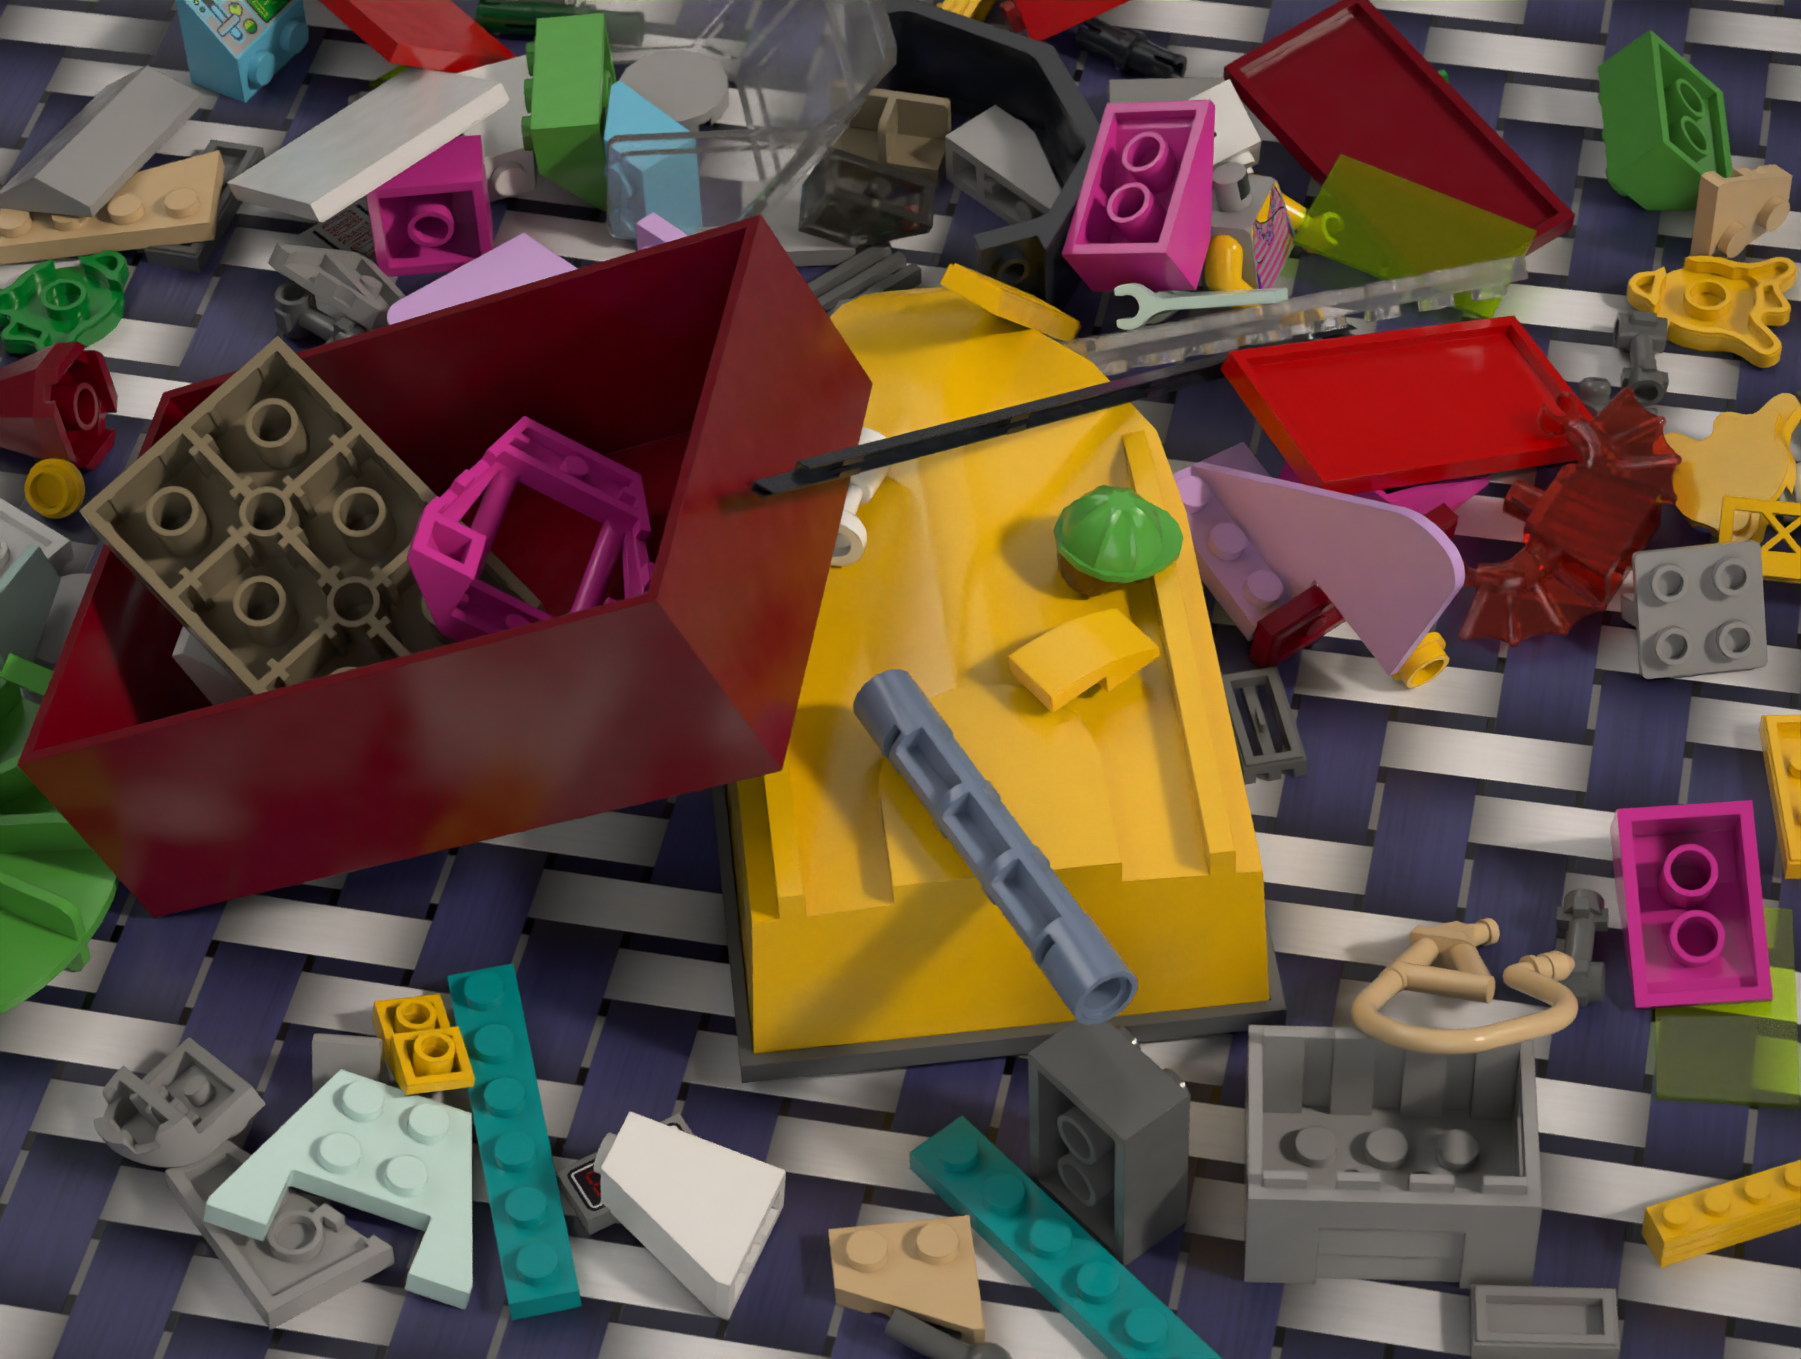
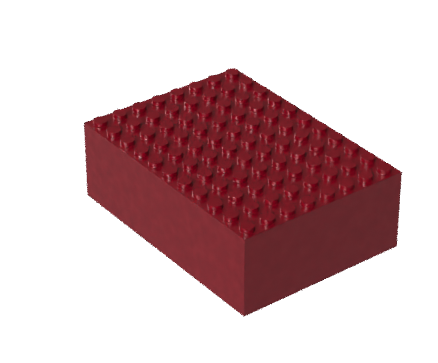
(672, 360)

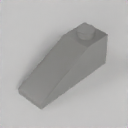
(1001, 166)

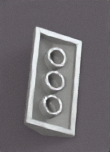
(103, 145)

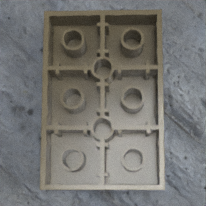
(279, 530)

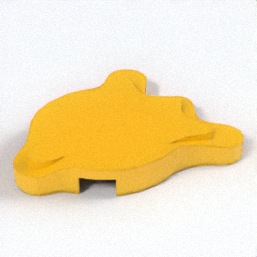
(1720, 304)
(1740, 459)

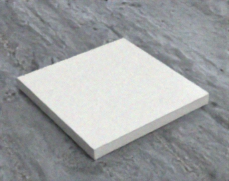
(368, 143)

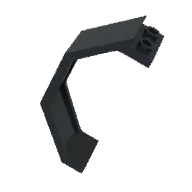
(1027, 79)

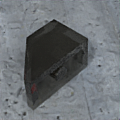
(864, 201)

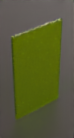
(1405, 229)
(1736, 1049)

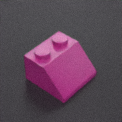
(433, 212)

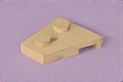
(1739, 209)
(912, 1267)

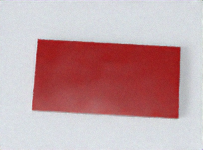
(421, 33)
(1405, 404)

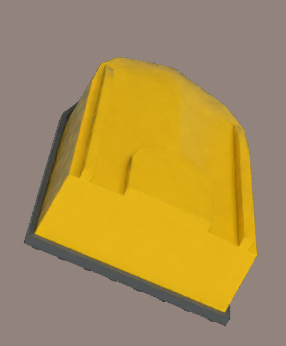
(841, 897)

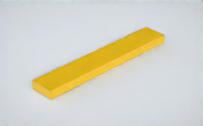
(1010, 302)

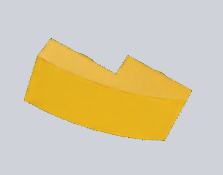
(1081, 653)
(422, 1045)

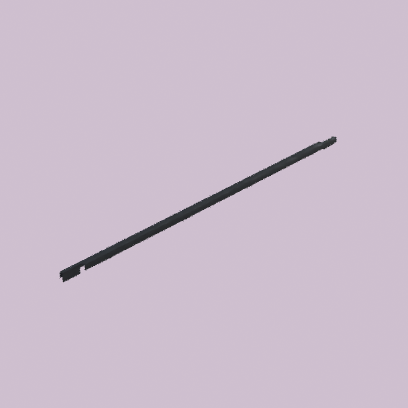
(1006, 421)

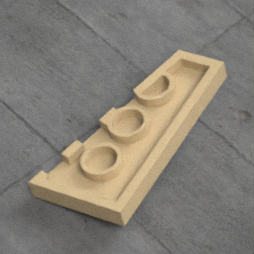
(152, 209)

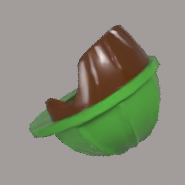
(1114, 540)

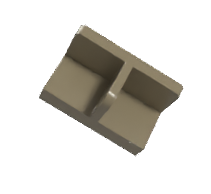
(901, 132)

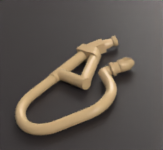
(1447, 964)

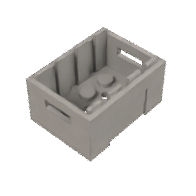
(1388, 1161)

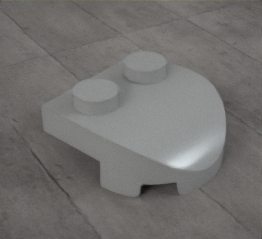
(177, 1109)

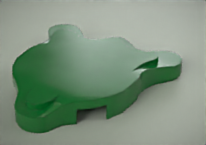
(64, 303)

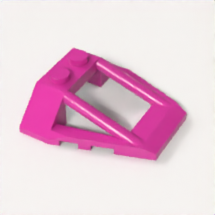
(451, 556)

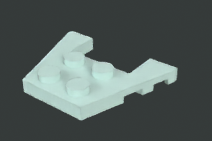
(376, 1154)

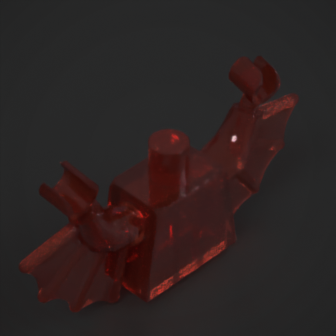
(1580, 528)

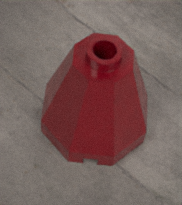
(58, 405)

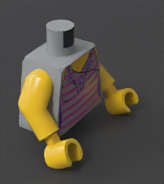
(1249, 231)

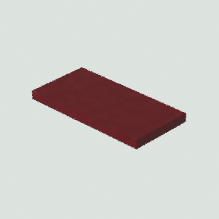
(1366, 93)

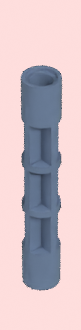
(995, 848)

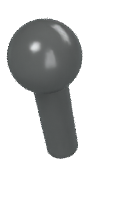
(936, 1343)

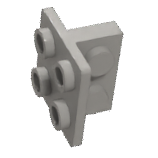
(1698, 609)

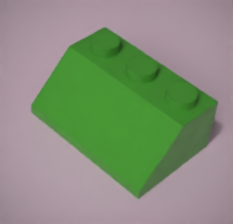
(569, 102)
(1660, 125)

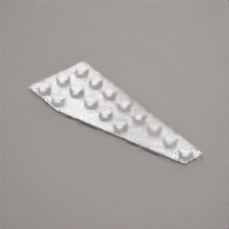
(1298, 315)

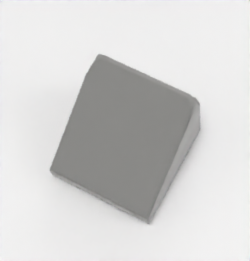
(347, 1052)

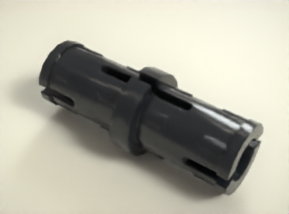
(1129, 50)

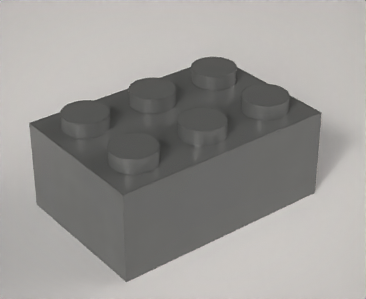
(1109, 1136)

